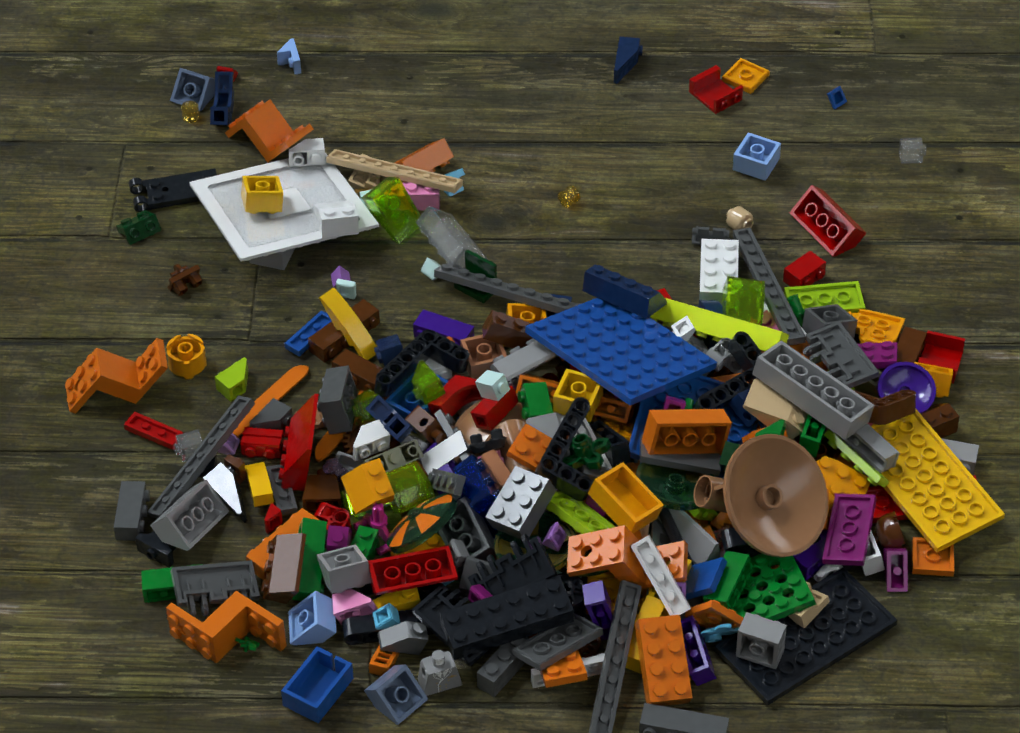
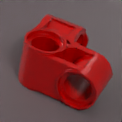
(333, 515)

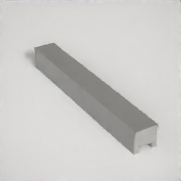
(873, 448)

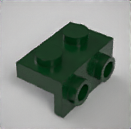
(139, 227)

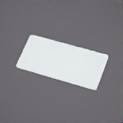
(443, 452)

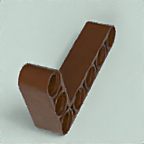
(892, 406)

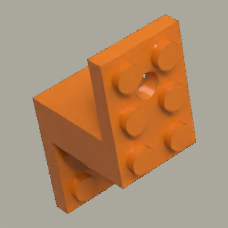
(268, 129)
(116, 375)
(614, 553)
(230, 620)

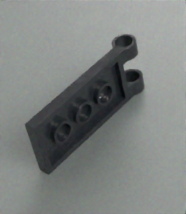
(176, 187)

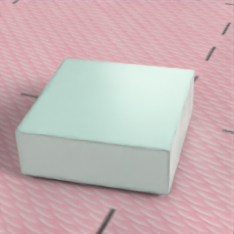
(346, 288)

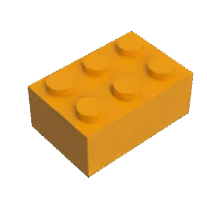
(625, 498)

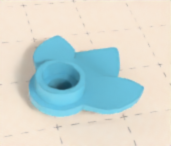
(715, 634)

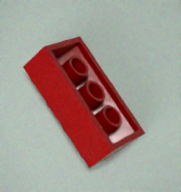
(827, 221)
(412, 570)

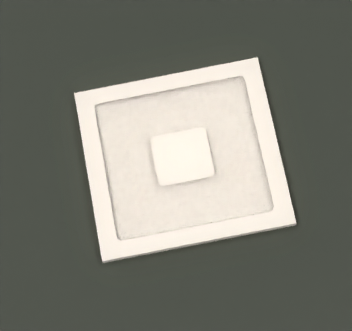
(292, 228)

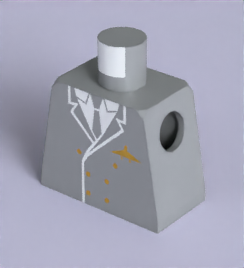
(438, 673)

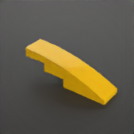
(348, 322)

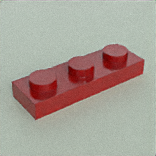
(152, 430)

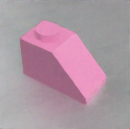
(351, 604)

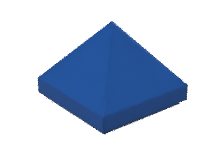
(836, 97)

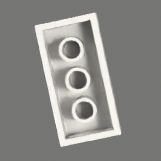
(717, 262)

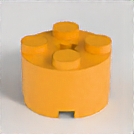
(186, 355)

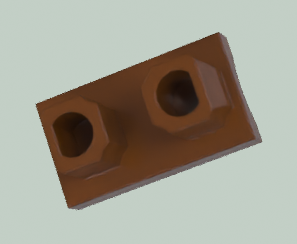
(183, 275)

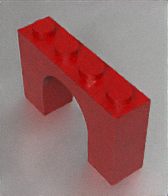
(463, 390)

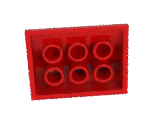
(298, 446)

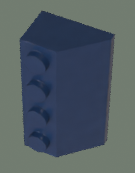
(622, 291)

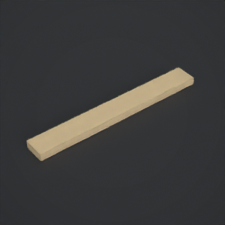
(391, 169)

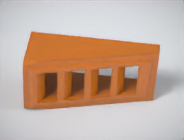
(380, 668)

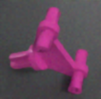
(377, 520)

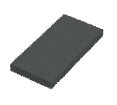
(696, 463)
(557, 643)

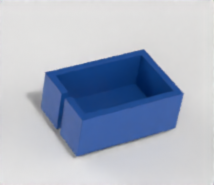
(317, 685)

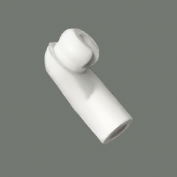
(825, 570)

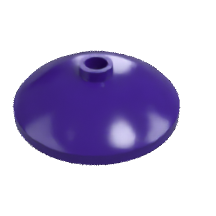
(908, 377)

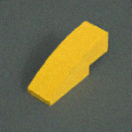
(259, 484)

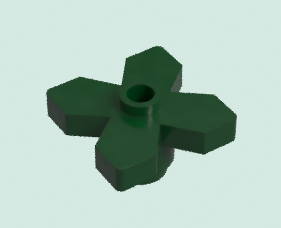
(586, 452)

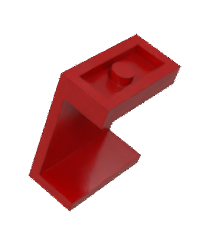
(713, 91)
(943, 351)

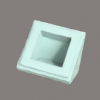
(429, 267)

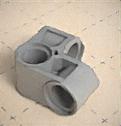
(723, 357)

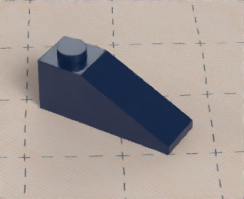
(627, 56)

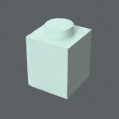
(492, 385)

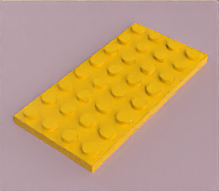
(935, 485)

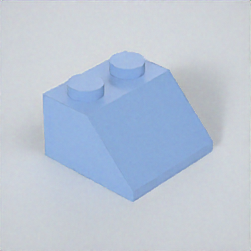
(312, 620)

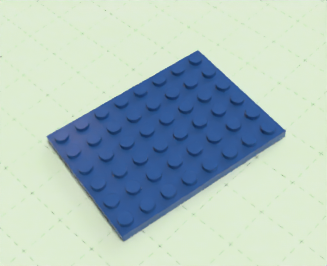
(621, 349)

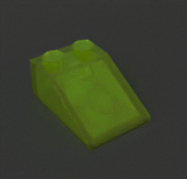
(393, 208)
(744, 299)

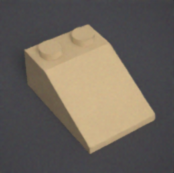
(771, 406)

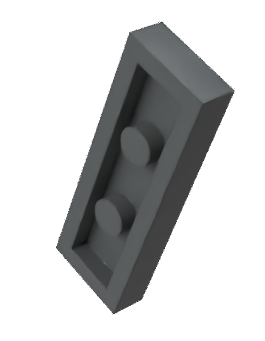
(283, 498)

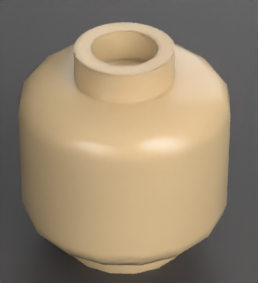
(739, 218)

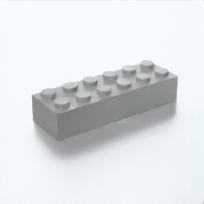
(813, 390)

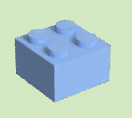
(756, 156)

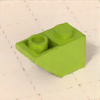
(233, 380)

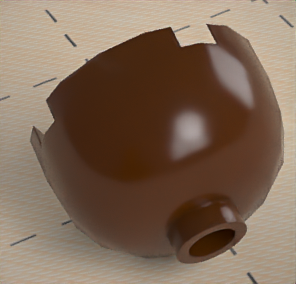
(888, 532)

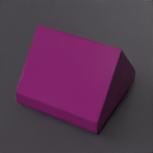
(478, 592)

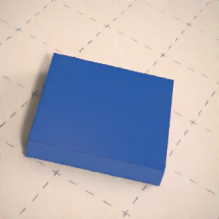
(704, 578)

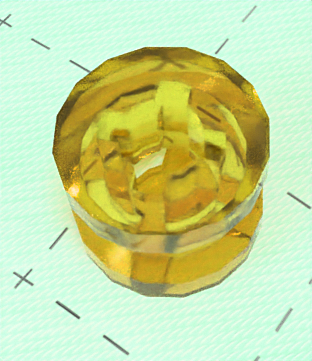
(190, 111)
(569, 196)

